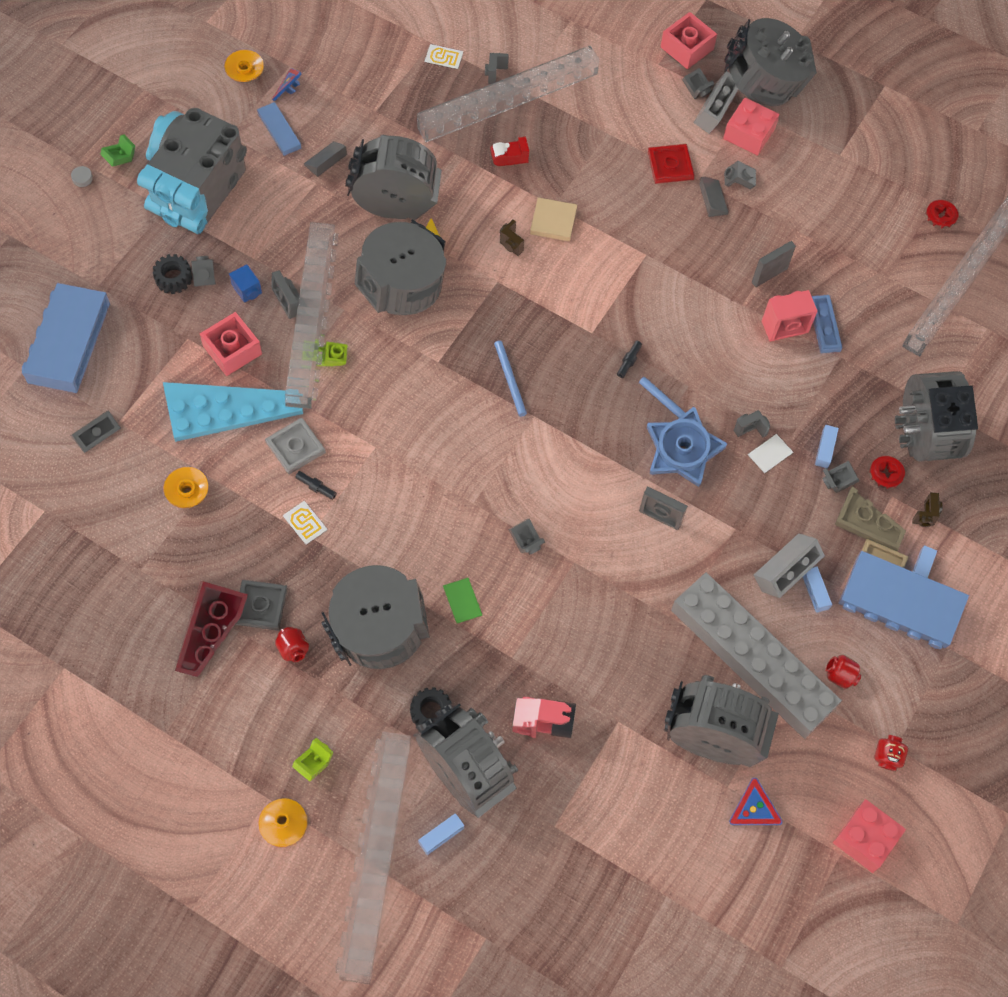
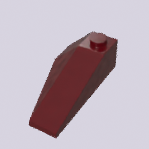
(210, 621)

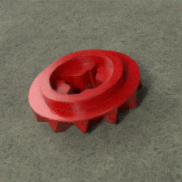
(938, 207)
(893, 465)

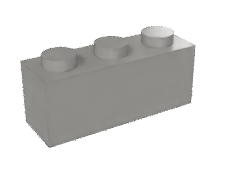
(717, 103)
(789, 565)

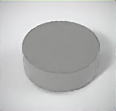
(81, 176)

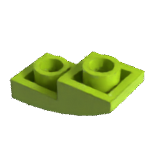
(334, 354)

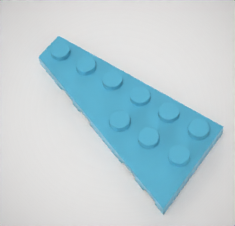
(214, 409)

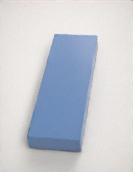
(279, 128)
(826, 325)

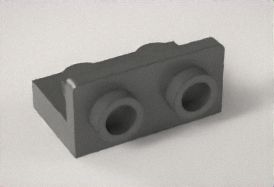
(285, 293)

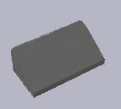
(326, 158)
(713, 197)
(95, 431)

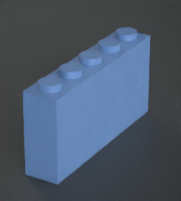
(66, 338)
(903, 600)

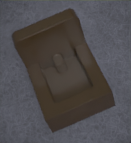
(510, 240)
(932, 512)

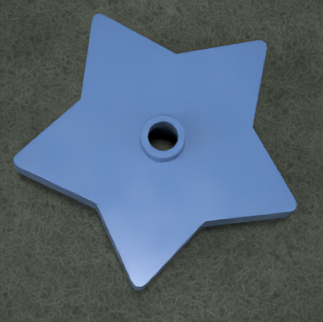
(686, 432)

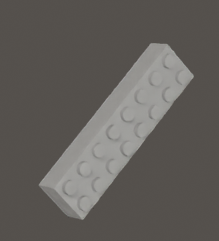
(755, 655)

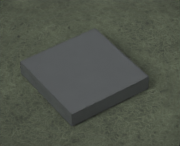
(773, 264)
(663, 508)
(263, 604)

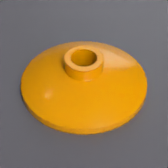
(244, 65)
(183, 479)
(283, 834)

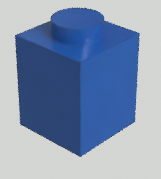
(245, 283)

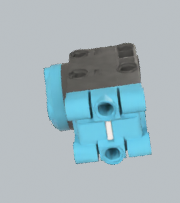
(191, 167)

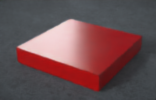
(670, 163)

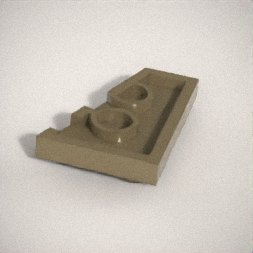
(867, 522)

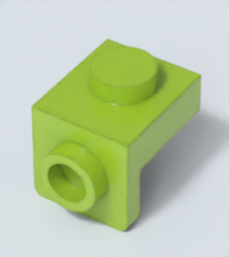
(313, 760)

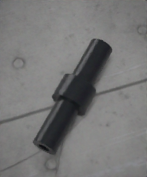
(629, 359)
(316, 485)

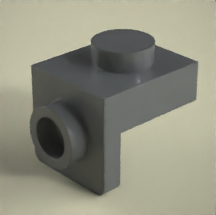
(496, 61)
(698, 84)
(740, 174)
(203, 271)
(750, 422)
(840, 477)
(526, 537)

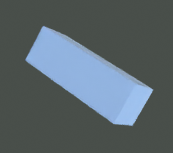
(826, 446)
(925, 561)
(817, 590)
(441, 834)

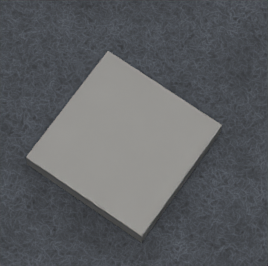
(295, 445)

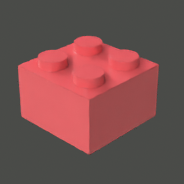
(688, 40)
(751, 126)
(789, 315)
(231, 344)
(869, 836)

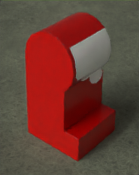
(510, 152)

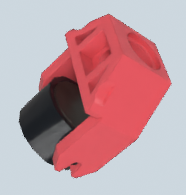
(544, 716)

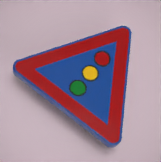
(290, 79)
(755, 807)

